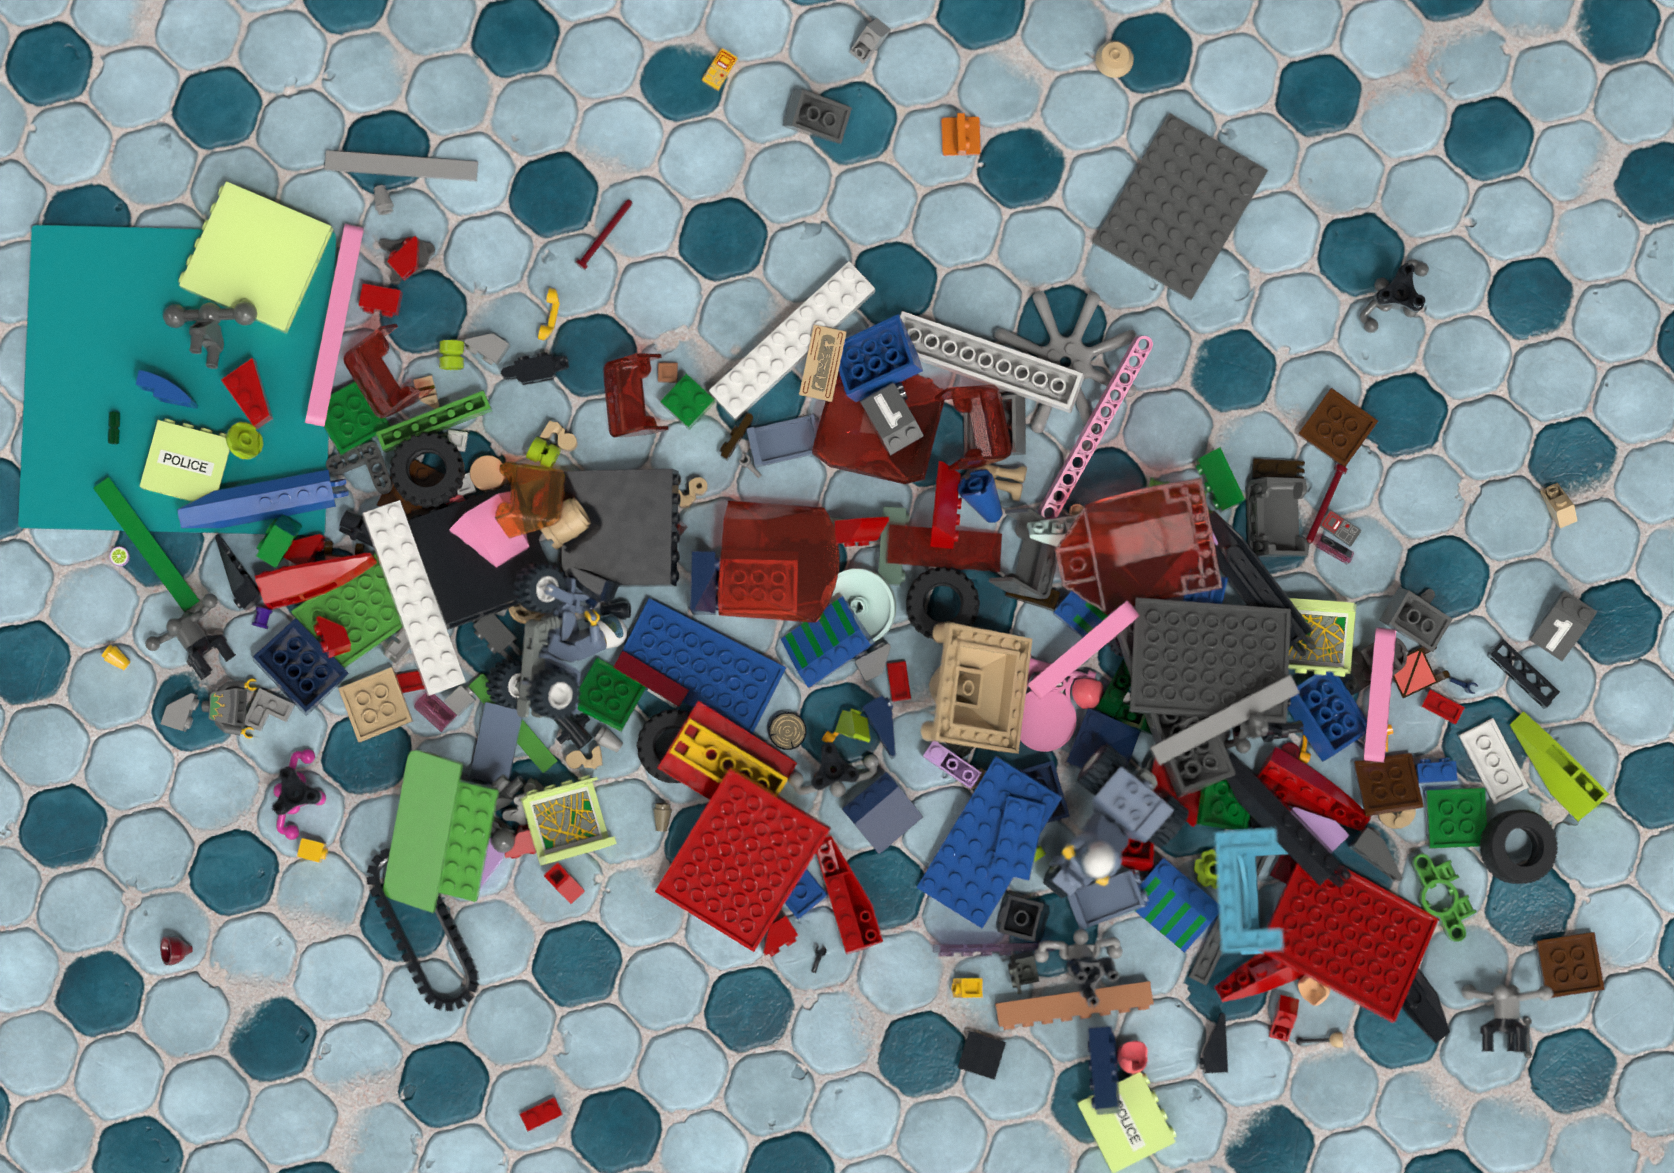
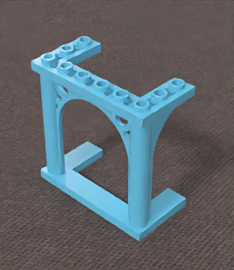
(1239, 890)

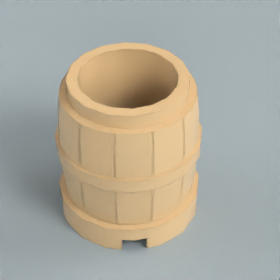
(572, 523)

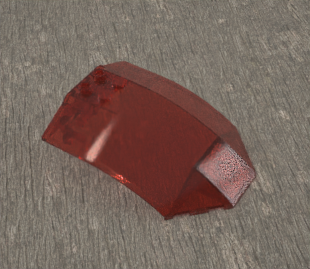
(1141, 546)

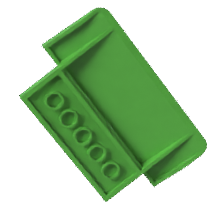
(438, 833)

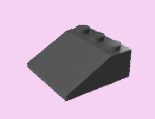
(1016, 423)

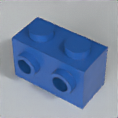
(1440, 771)

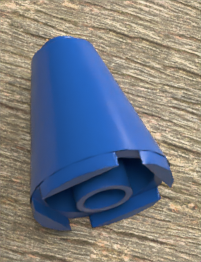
(982, 495)

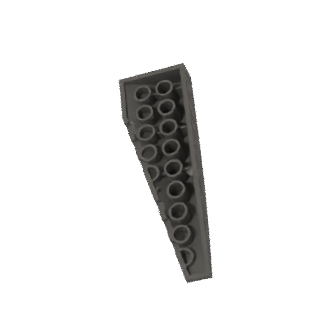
(1196, 767)

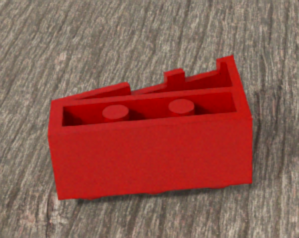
(248, 392)

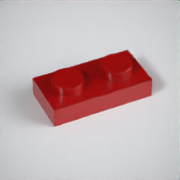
(1442, 707)
(541, 1114)

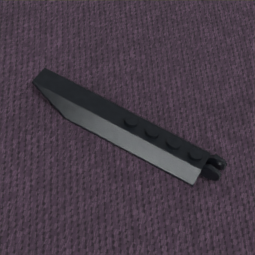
(1254, 581)
(1291, 831)
(1425, 1008)

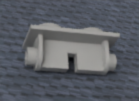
(396, 651)

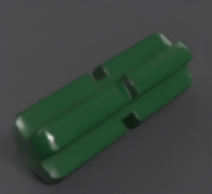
(113, 432)

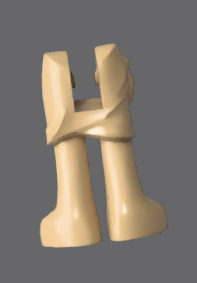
(1018, 475)

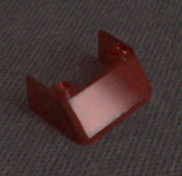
(374, 377)
(626, 396)
(987, 423)

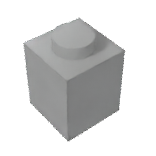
(460, 699)

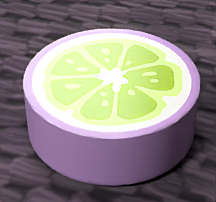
(119, 556)

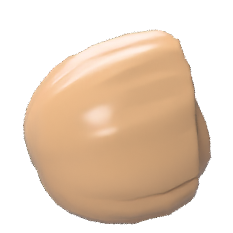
(1313, 991)

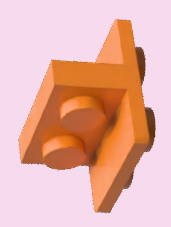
(961, 135)

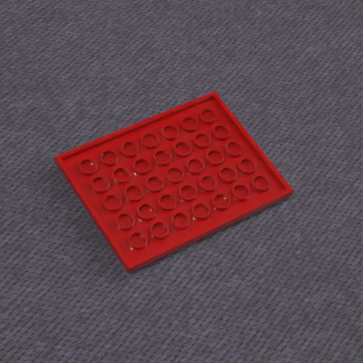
(742, 859)
(1352, 939)

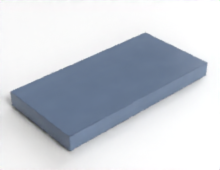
(496, 743)

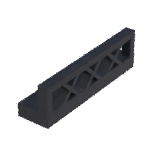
(1520, 678)

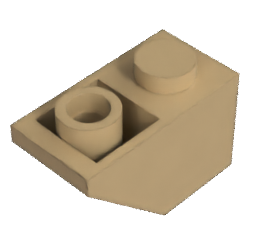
(1559, 505)

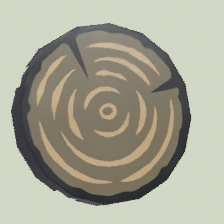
(787, 731)

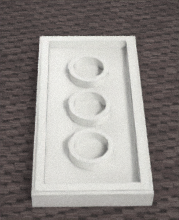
(1493, 761)

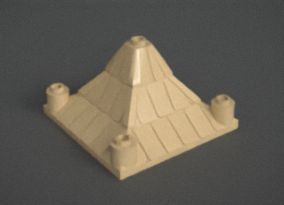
(979, 688)

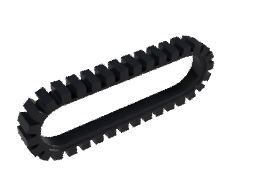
(405, 944)

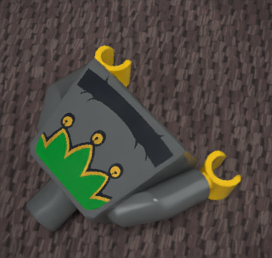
(228, 707)

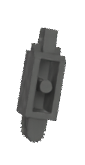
(496, 634)

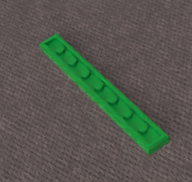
(146, 544)

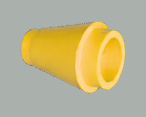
(115, 657)

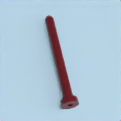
(582, 263)
(1340, 470)

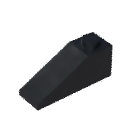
(1214, 1055)

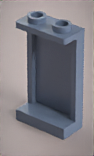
(783, 440)
(1103, 902)

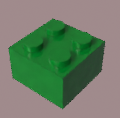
(687, 402)
(278, 540)

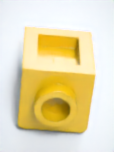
(967, 988)

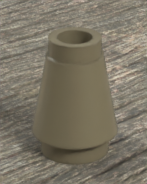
(662, 816)

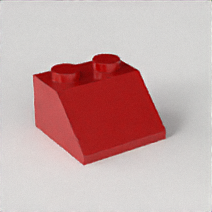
(859, 530)

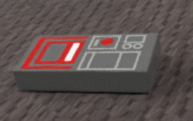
(1340, 528)

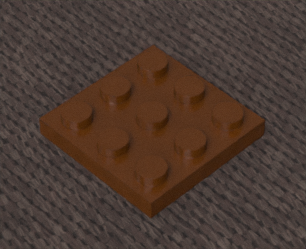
(1337, 427)
(423, 477)
(1388, 785)
(1570, 964)

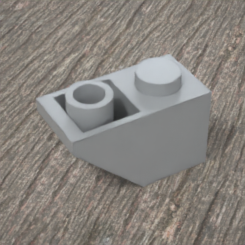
(870, 40)
(489, 346)
(873, 664)
(178, 714)

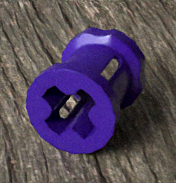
(262, 617)

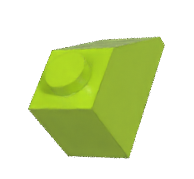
(853, 725)

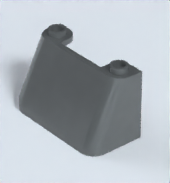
(1274, 517)

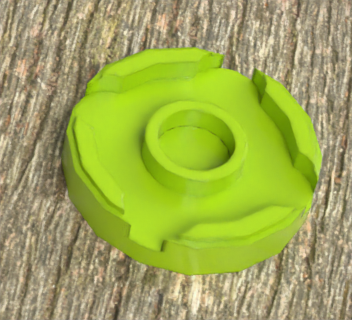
(244, 440)

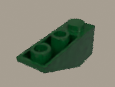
(1115, 691)

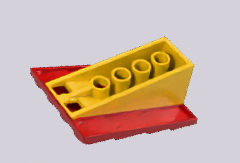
(712, 745)

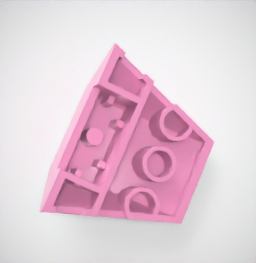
(485, 534)

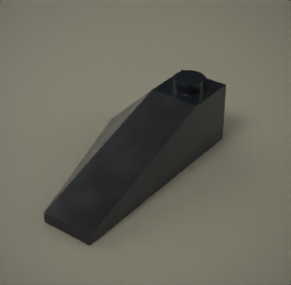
(241, 584)

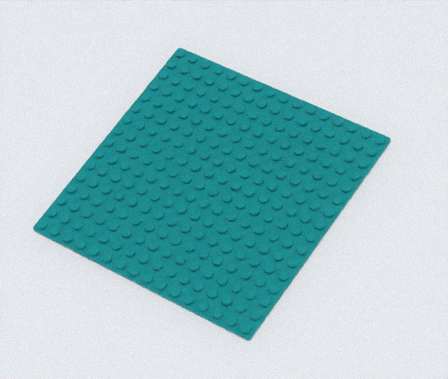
(100, 321)

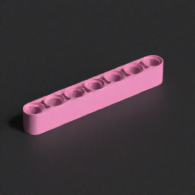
(1083, 650)
(1380, 695)

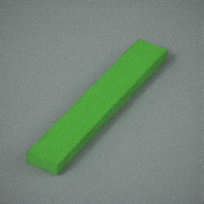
(527, 738)

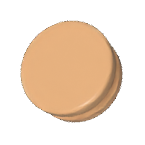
(486, 473)

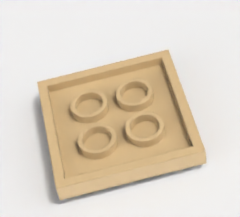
(375, 704)

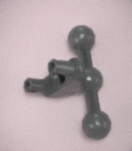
(206, 329)
(502, 839)

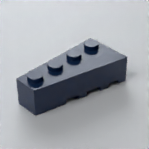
(1104, 1070)

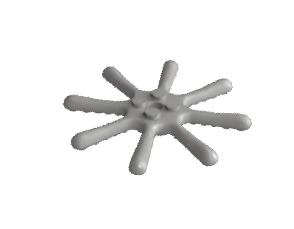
(1070, 348)

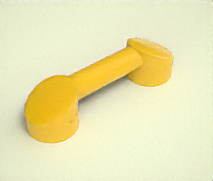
(553, 298)

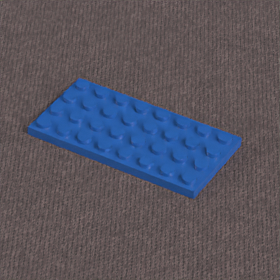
(709, 665)
(962, 867)

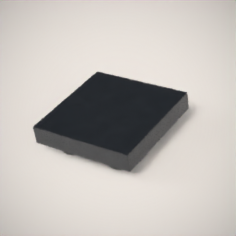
(981, 1055)

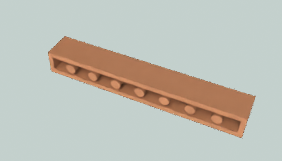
(1073, 1004)

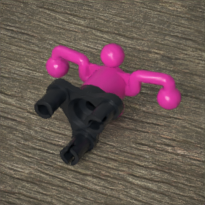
(285, 791)

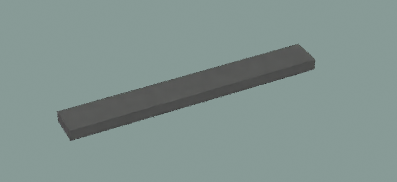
(1212, 947)

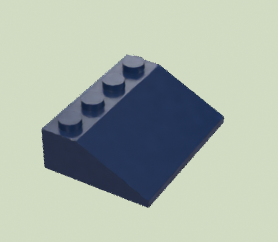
(300, 667)

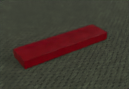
(651, 678)

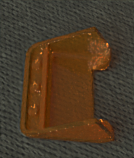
(534, 498)

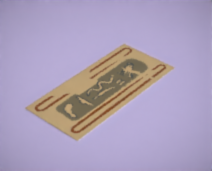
(822, 363)

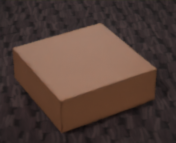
(667, 372)

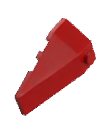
(1138, 855)

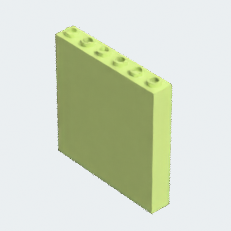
(256, 255)

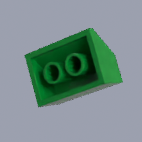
(1219, 480)

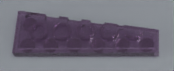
(985, 949)

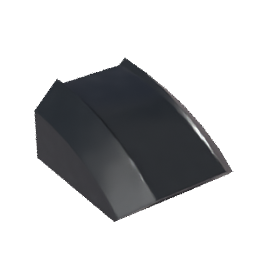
(594, 585)
(1022, 918)

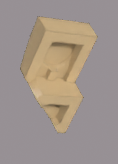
(431, 398)

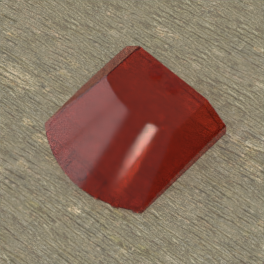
(850, 443)
(777, 562)

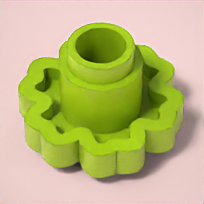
(1202, 867)

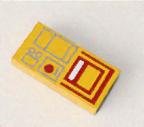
(720, 69)

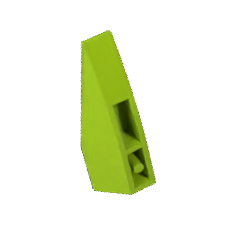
(1558, 769)

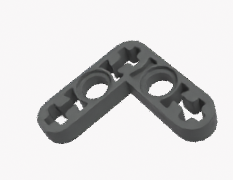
(369, 460)

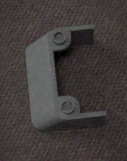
(1035, 564)

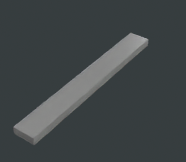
(401, 166)
(1224, 719)

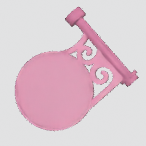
(1052, 719)

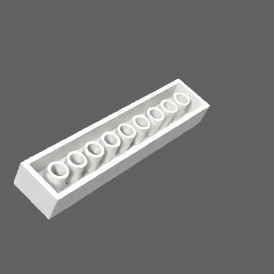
(791, 341)
(993, 363)
(413, 598)

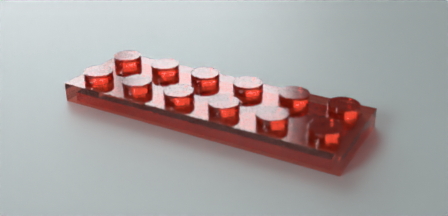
(972, 552)

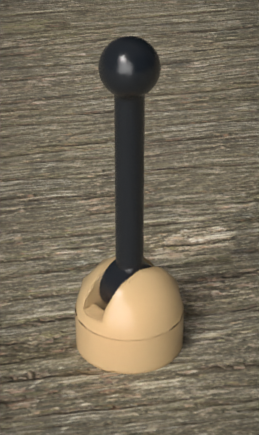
(1335, 1040)

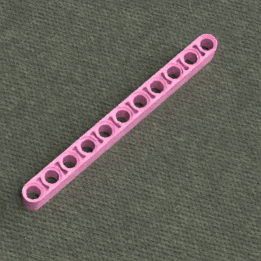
(334, 325)
(1096, 417)

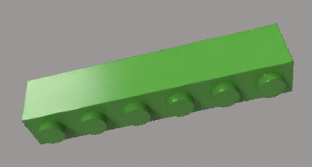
(435, 420)

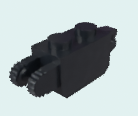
(535, 369)

